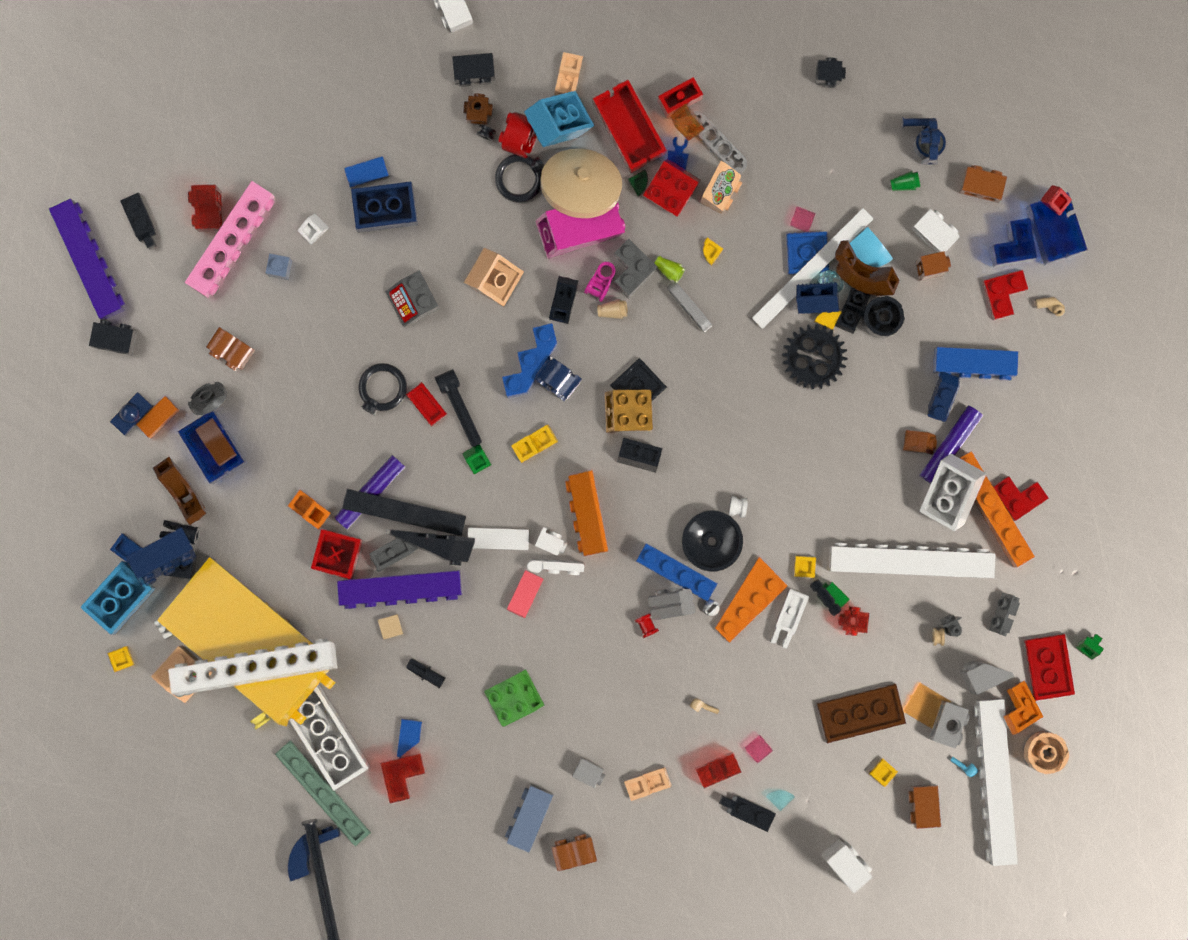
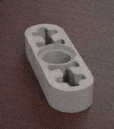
(689, 306)

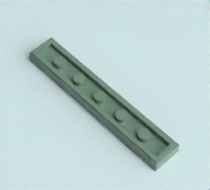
(323, 793)

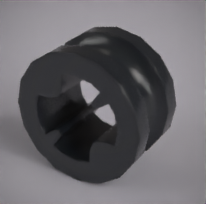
(486, 132)

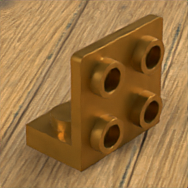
(628, 410)

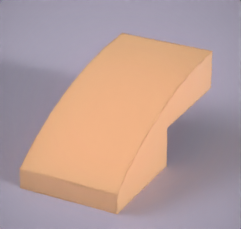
(568, 73)
(647, 783)

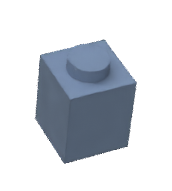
(278, 266)

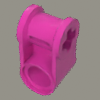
(600, 282)

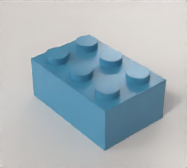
(558, 118)
(117, 598)

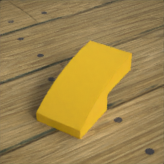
(534, 443)

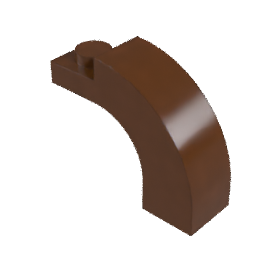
(865, 278)
(180, 490)

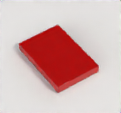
(1049, 667)

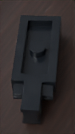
(139, 219)
(748, 812)

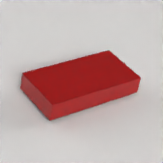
(426, 404)

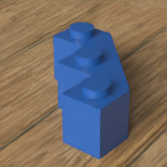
(531, 362)

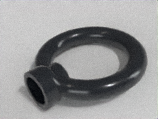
(536, 166)
(371, 405)

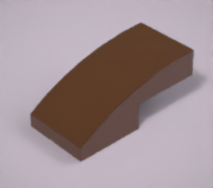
(216, 442)

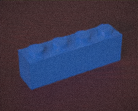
(976, 362)
(676, 572)

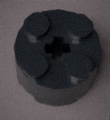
(894, 316)

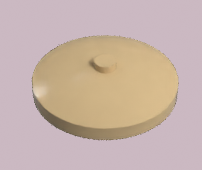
(581, 183)

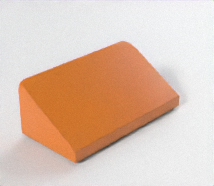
(157, 417)

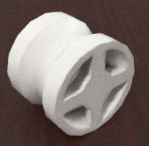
(738, 506)

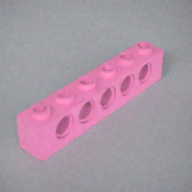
(241, 211)

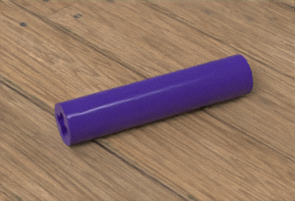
(953, 441)
(375, 486)

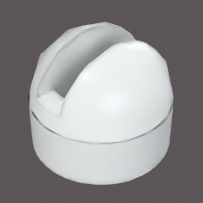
(708, 604)

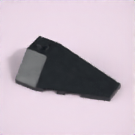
(445, 547)

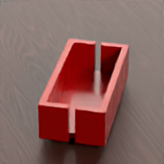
(629, 126)

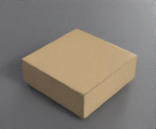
(390, 626)

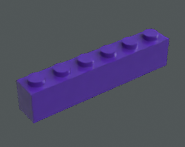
(86, 259)
(399, 588)

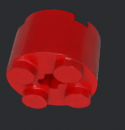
(518, 136)

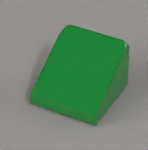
(476, 459)

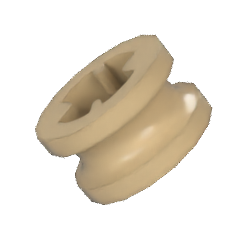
(938, 636)

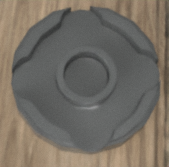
(207, 398)

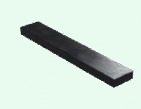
(404, 512)

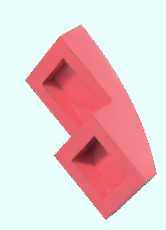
(525, 594)

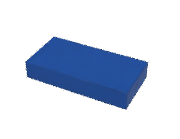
(366, 172)
(124, 547)

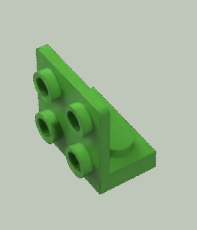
(514, 698)

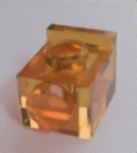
(687, 122)

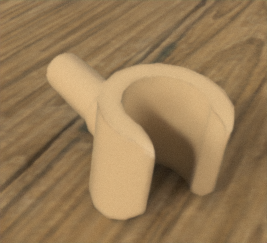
(697, 704)

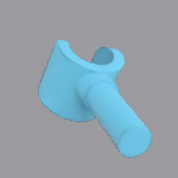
(970, 771)

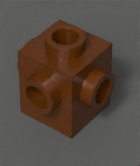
(479, 116)

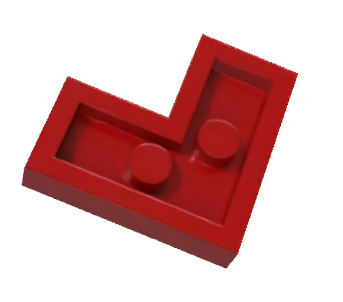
(998, 292)
(1019, 502)

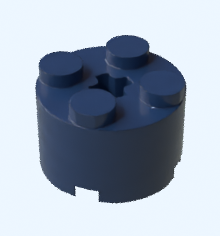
(559, 378)

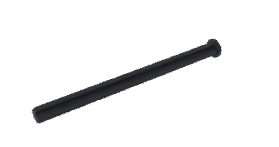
(321, 878)

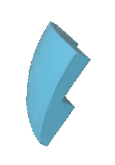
(870, 249)

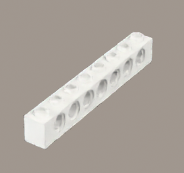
(325, 660)

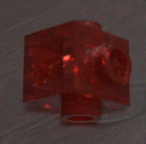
(860, 625)

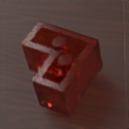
(207, 206)
(396, 774)

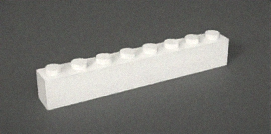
(912, 562)
(996, 782)

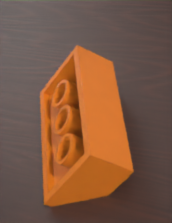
(588, 513)

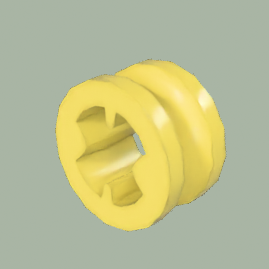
(260, 720)

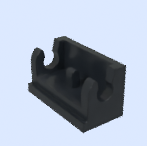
(639, 455)

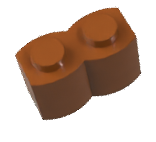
(230, 349)
(574, 852)

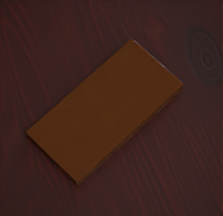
(861, 713)

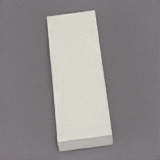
(500, 538)

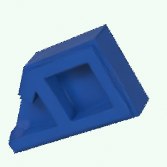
(409, 735)

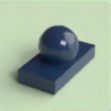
(131, 413)

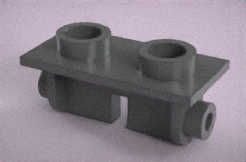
(1000, 622)
(951, 625)

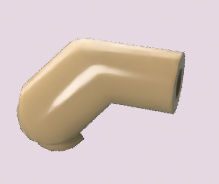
(1052, 304)

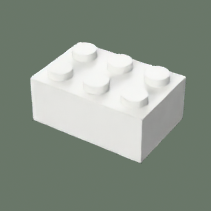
(952, 492)
(843, 860)

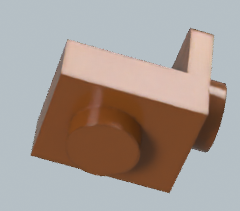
(920, 442)

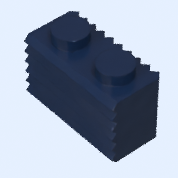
(817, 298)
(943, 396)

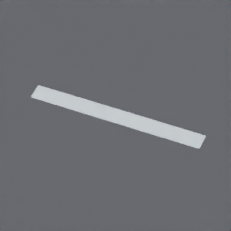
(812, 268)

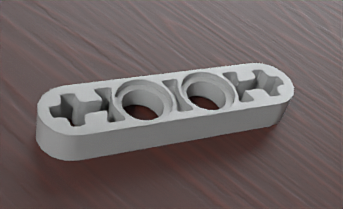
(717, 141)

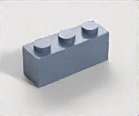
(529, 818)

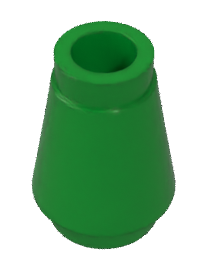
(906, 182)

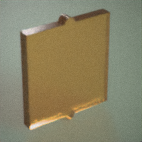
(924, 705)

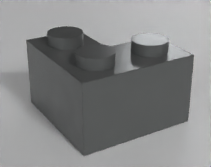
(638, 269)

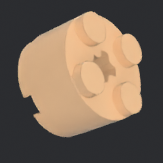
(1046, 764)

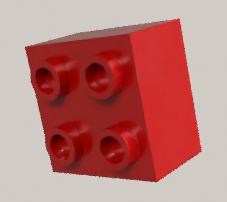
(672, 187)
(336, 554)

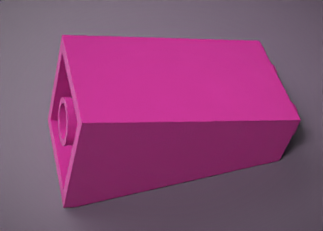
(567, 234)

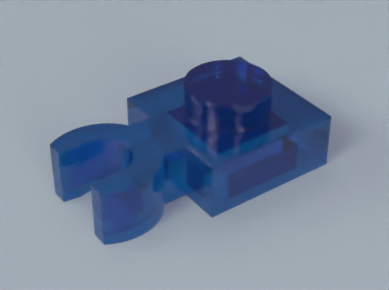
(679, 156)

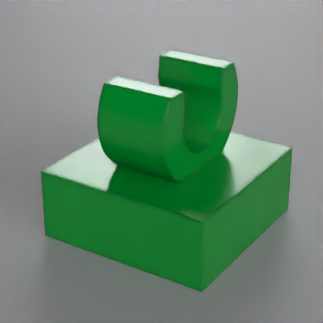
(1090, 646)

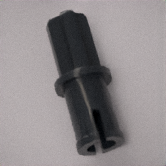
(425, 673)

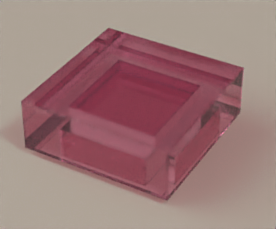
(802, 219)
(758, 749)

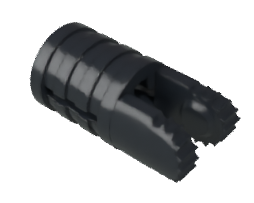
(190, 531)

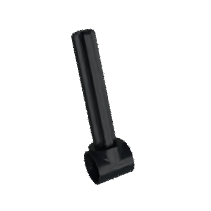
(449, 384)

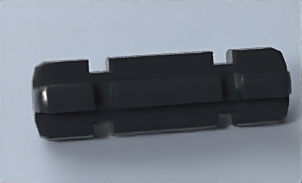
(825, 597)

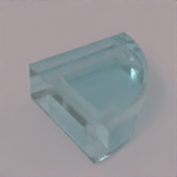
(780, 798)

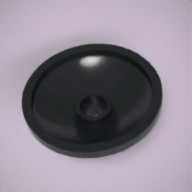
(725, 532)

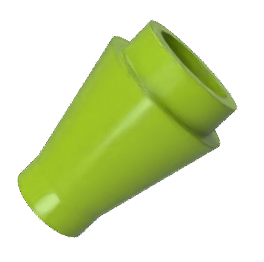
(670, 269)

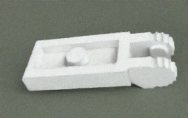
(555, 566)
(790, 616)

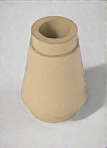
(613, 309)

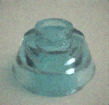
(830, 276)

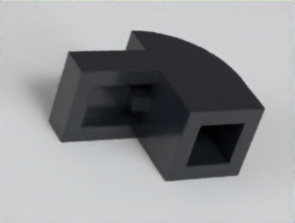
(563, 299)

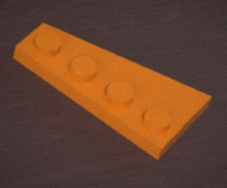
(754, 595)

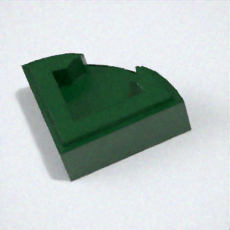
(639, 182)

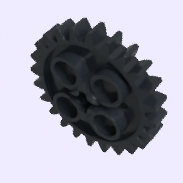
(819, 338)

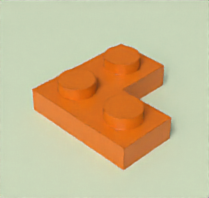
(1026, 709)

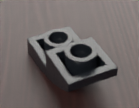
(852, 310)

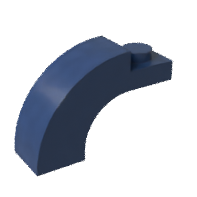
(299, 857)

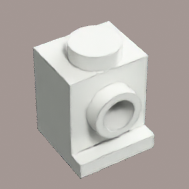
(551, 542)

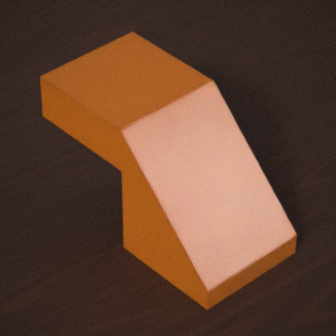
(309, 509)

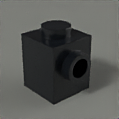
(830, 72)

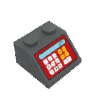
(412, 299)

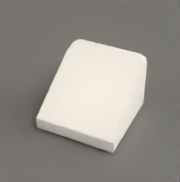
(312, 228)

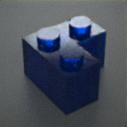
(1020, 245)

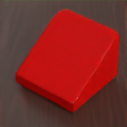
(1056, 199)

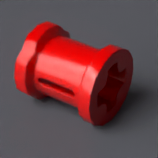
(646, 625)

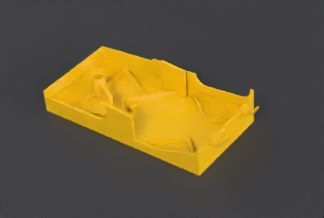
(224, 618)

